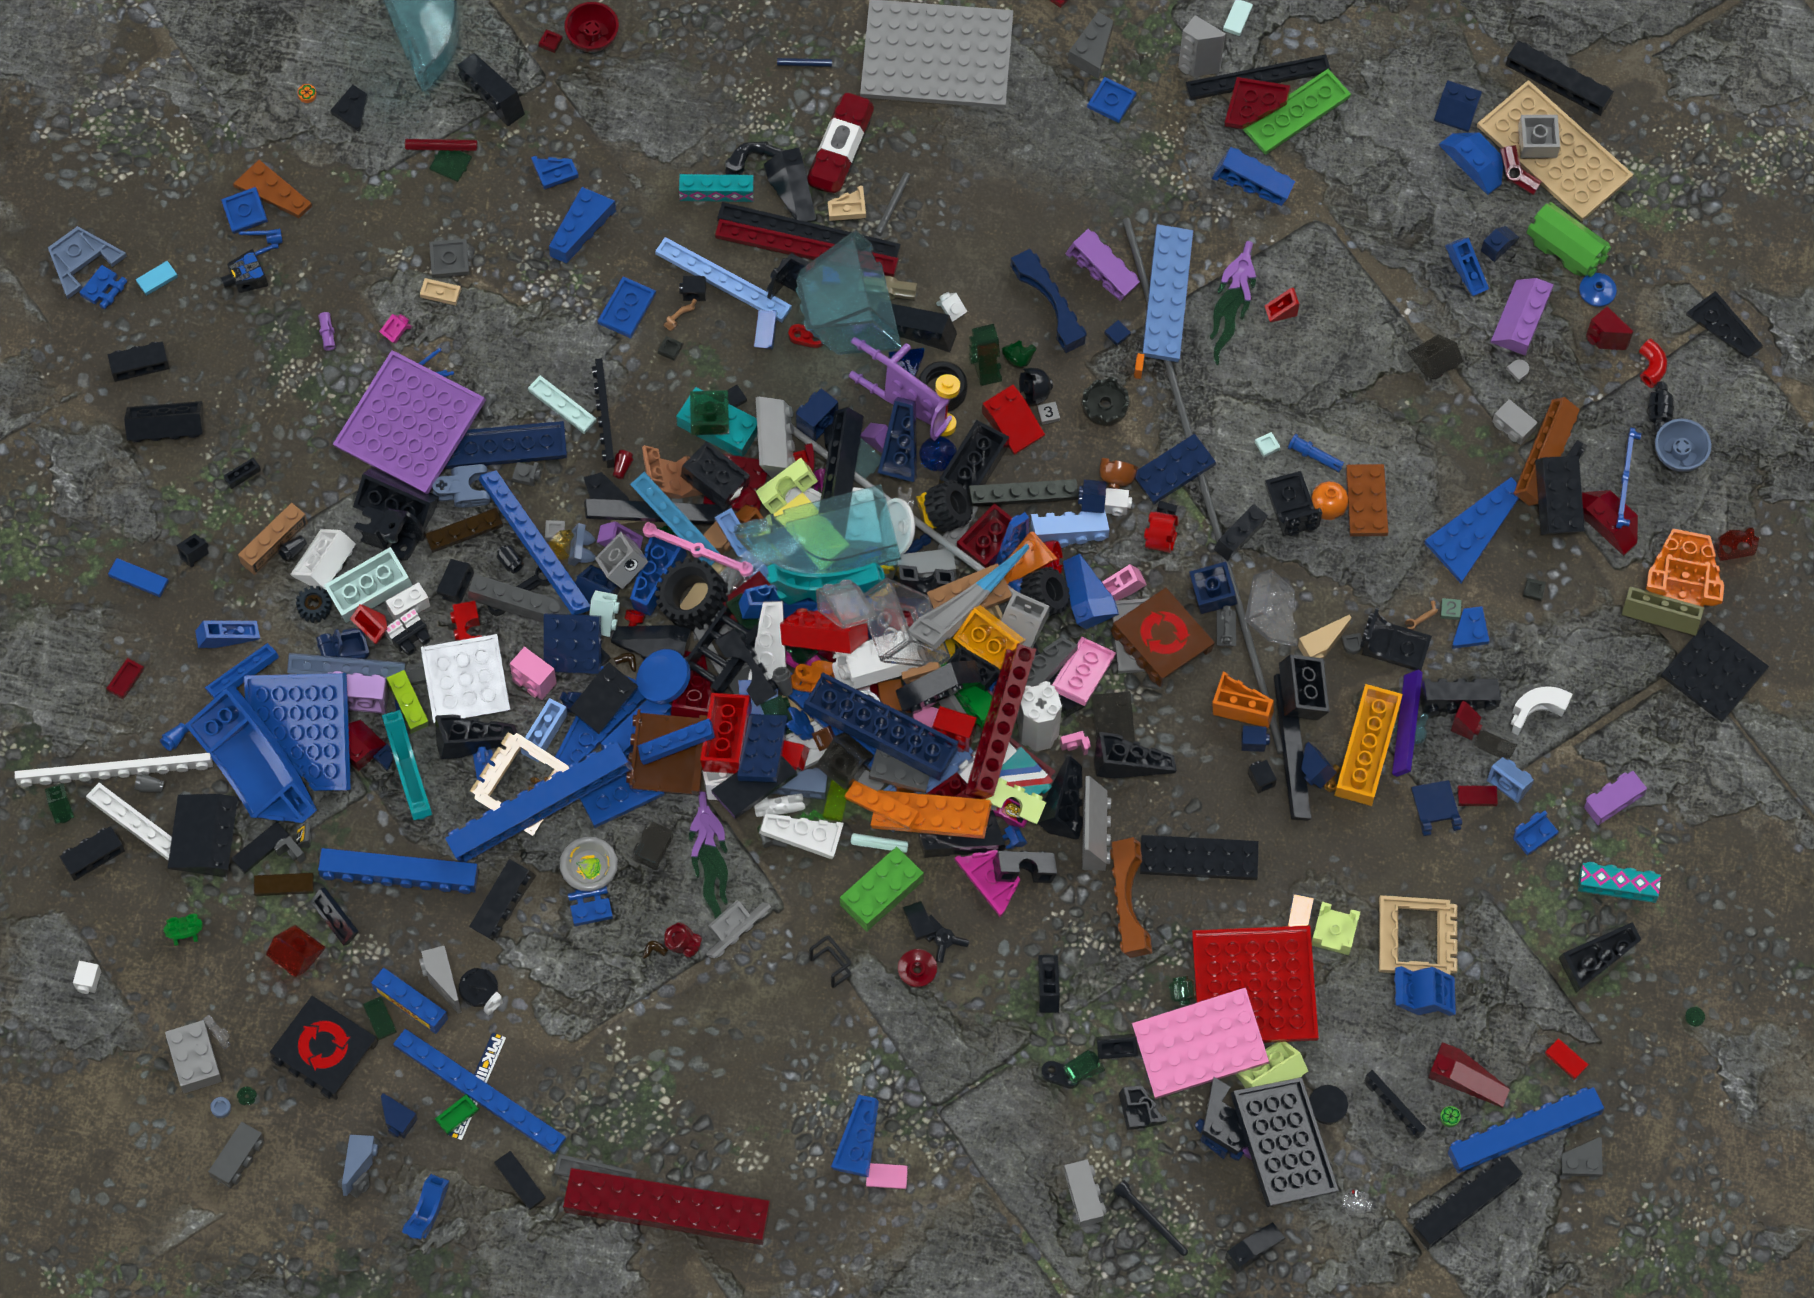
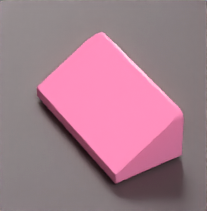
(887, 1176)

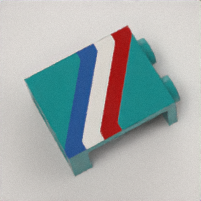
(1026, 773)

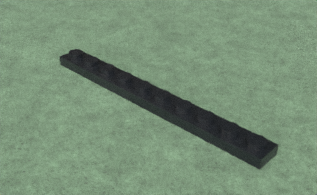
(798, 227)

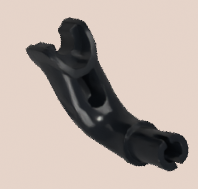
(736, 163)

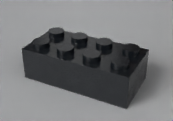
(976, 456)
(1559, 495)

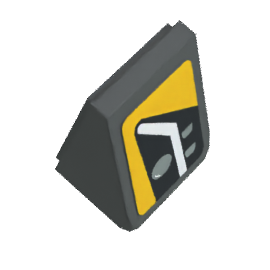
(304, 835)

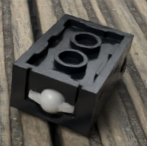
(715, 475)

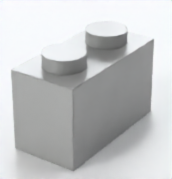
(1514, 422)

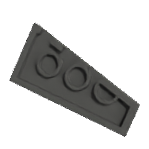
(1050, 661)

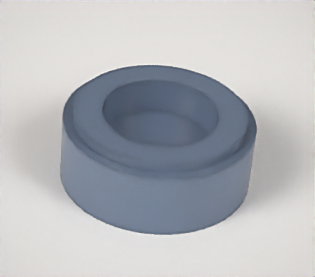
(220, 1107)

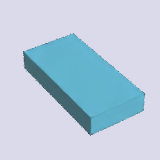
(156, 278)

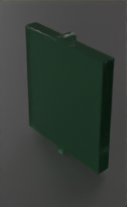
(450, 163)

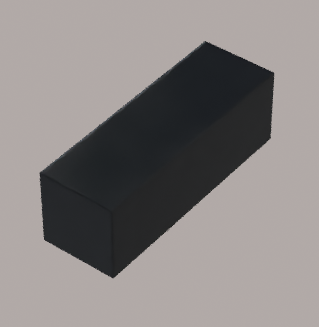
(242, 473)

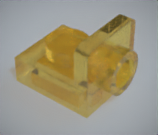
(559, 542)

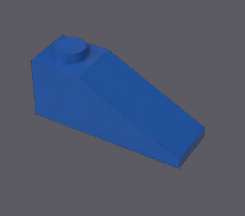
(1467, 265)
(225, 633)

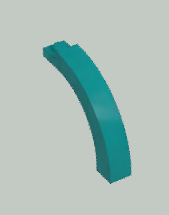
(406, 765)

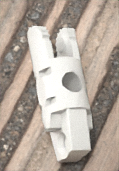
(780, 805)

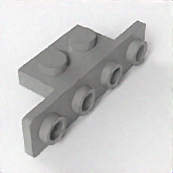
(732, 924)

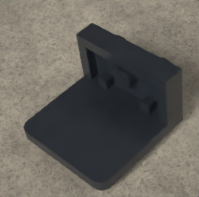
(785, 274)

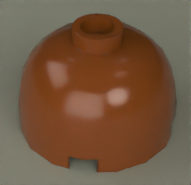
(1117, 473)

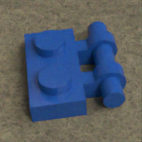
(99, 284)
(591, 911)

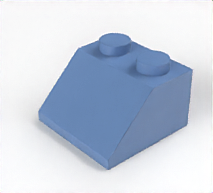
(1510, 779)

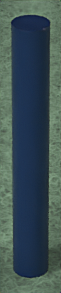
(804, 62)

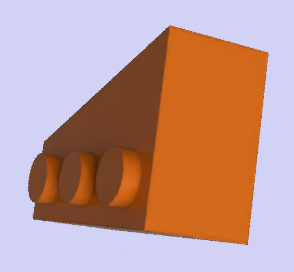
(1241, 703)

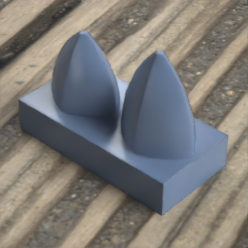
(577, 552)

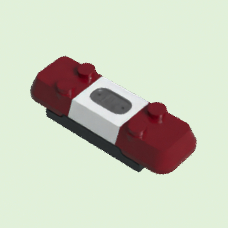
(840, 143)

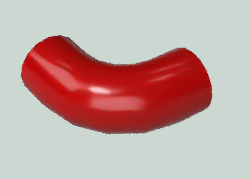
(1657, 363)

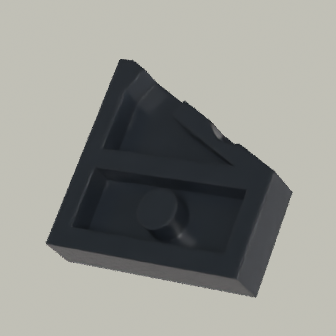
(351, 107)
(602, 488)

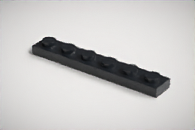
(603, 420)

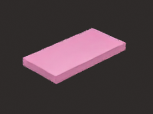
(1083, 671)

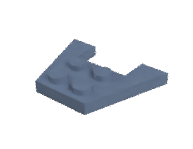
(75, 252)

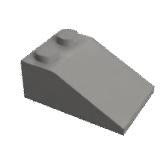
(437, 968)

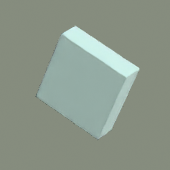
(1267, 444)

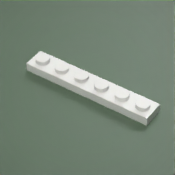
(130, 819)

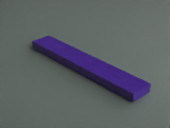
(1407, 723)

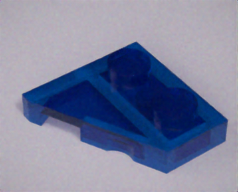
(911, 360)

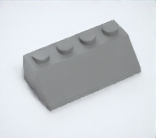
(1201, 48)
(774, 435)

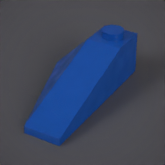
(1088, 595)

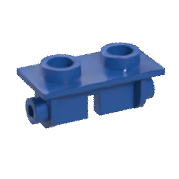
(481, 759)

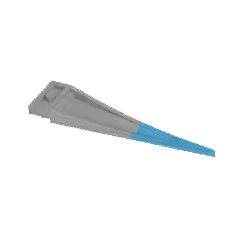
(946, 619)

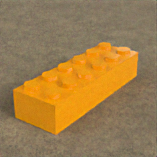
(1368, 745)

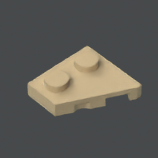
(848, 206)

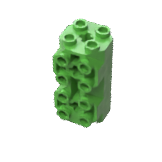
(1570, 240)

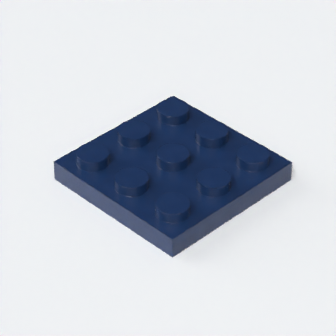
(573, 642)

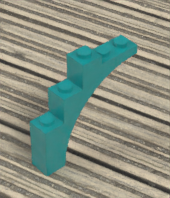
(798, 586)

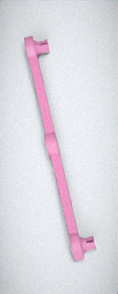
(745, 568)

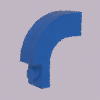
(427, 1208)

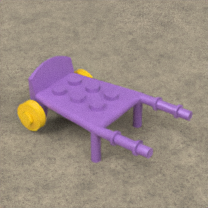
(930, 405)

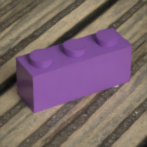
(1615, 797)

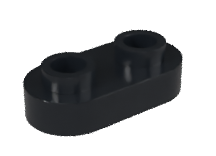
(1059, 1077)

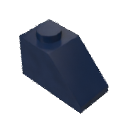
(1498, 243)
(1316, 766)
(397, 1117)

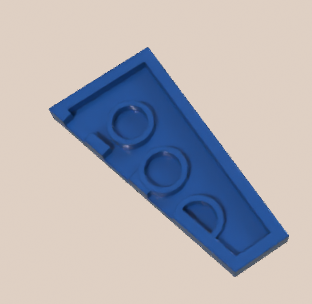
(857, 1141)

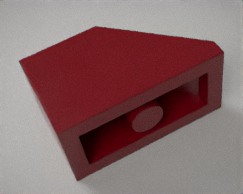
(1466, 722)

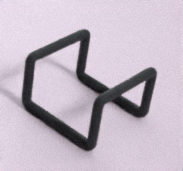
(844, 966)

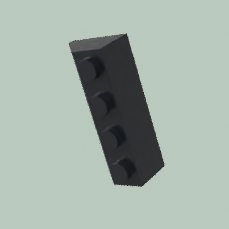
(164, 421)
(385, 492)

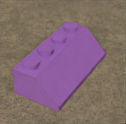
(1522, 314)

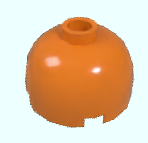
(1331, 499)

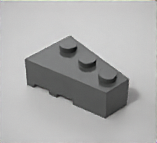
(1091, 46)

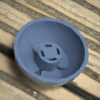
(1688, 439)

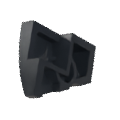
(1139, 1109)

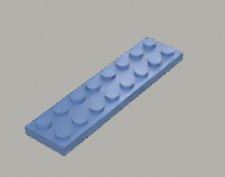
(1167, 293)

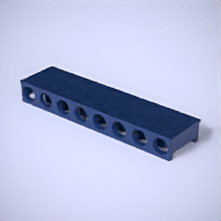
(881, 727)

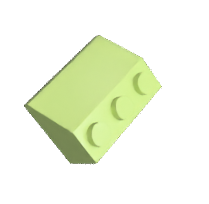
(1283, 1065)

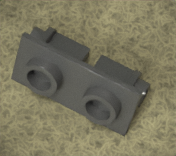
(1226, 627)

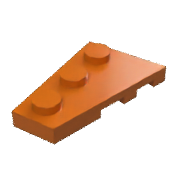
(1034, 559)

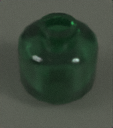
(1182, 990)

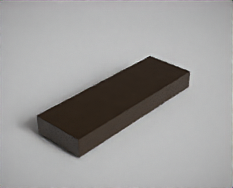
(283, 884)

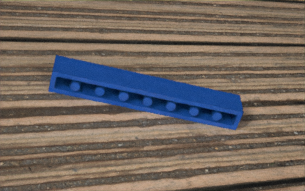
(398, 870)
(1525, 1130)

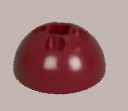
(591, 26)

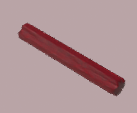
(440, 144)

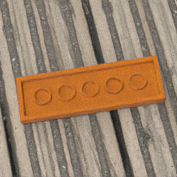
(940, 815)

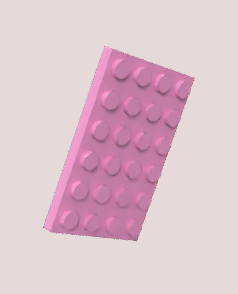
(1200, 1043)

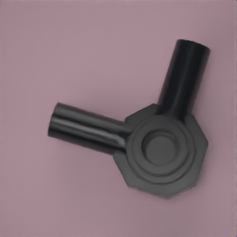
(945, 938)

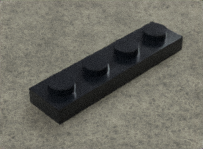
(1389, 1099)

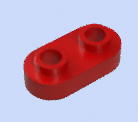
(806, 337)

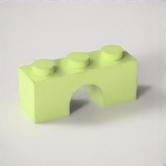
(774, 492)
(1030, 805)

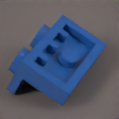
(1535, 833)

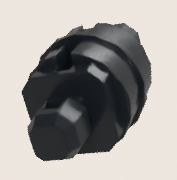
(1660, 405)

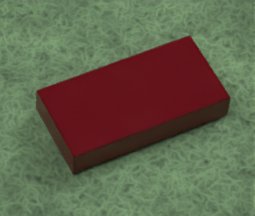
(125, 678)
(1477, 796)

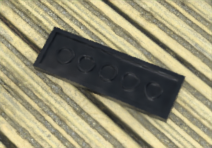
(1199, 857)

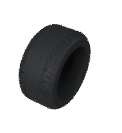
(941, 368)

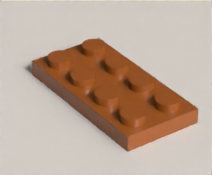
(1367, 500)

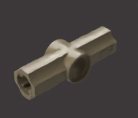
(900, 289)

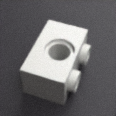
(406, 600)

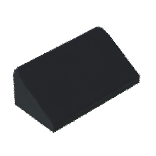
(1117, 1046)

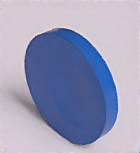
(663, 676)

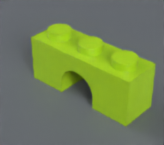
(407, 701)

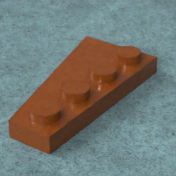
(273, 189)

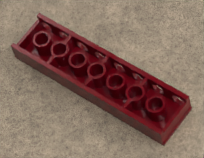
(1000, 722)

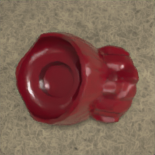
(681, 939)

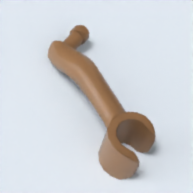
(671, 323)
(1414, 623)

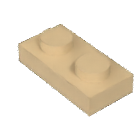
(440, 291)

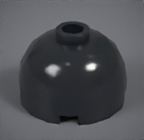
(1035, 385)

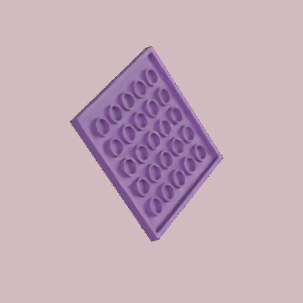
(409, 422)

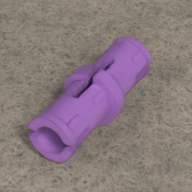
(326, 331)

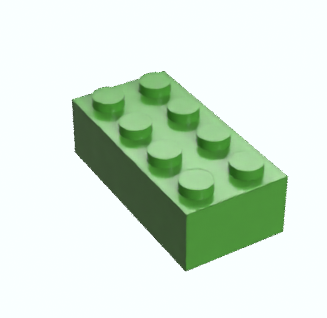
(881, 889)

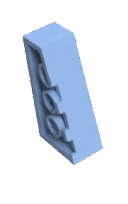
(1070, 527)

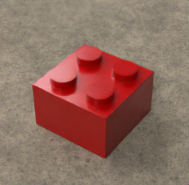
(956, 726)

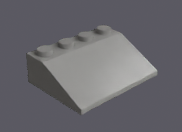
(1095, 826)

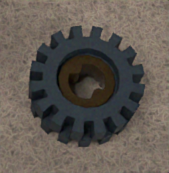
(310, 612)

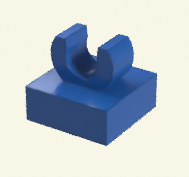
(1015, 836)

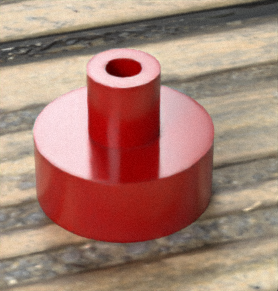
(634, 617)

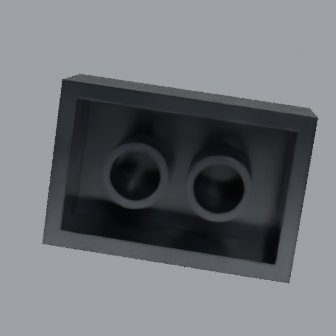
(1304, 687)

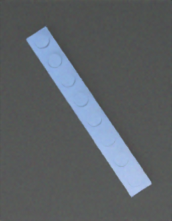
(721, 278)

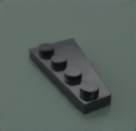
(1723, 323)

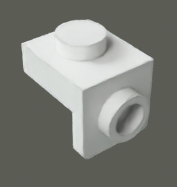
(951, 305)

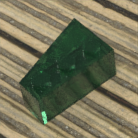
(984, 354)

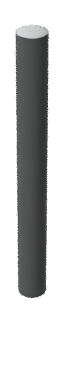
(892, 204)

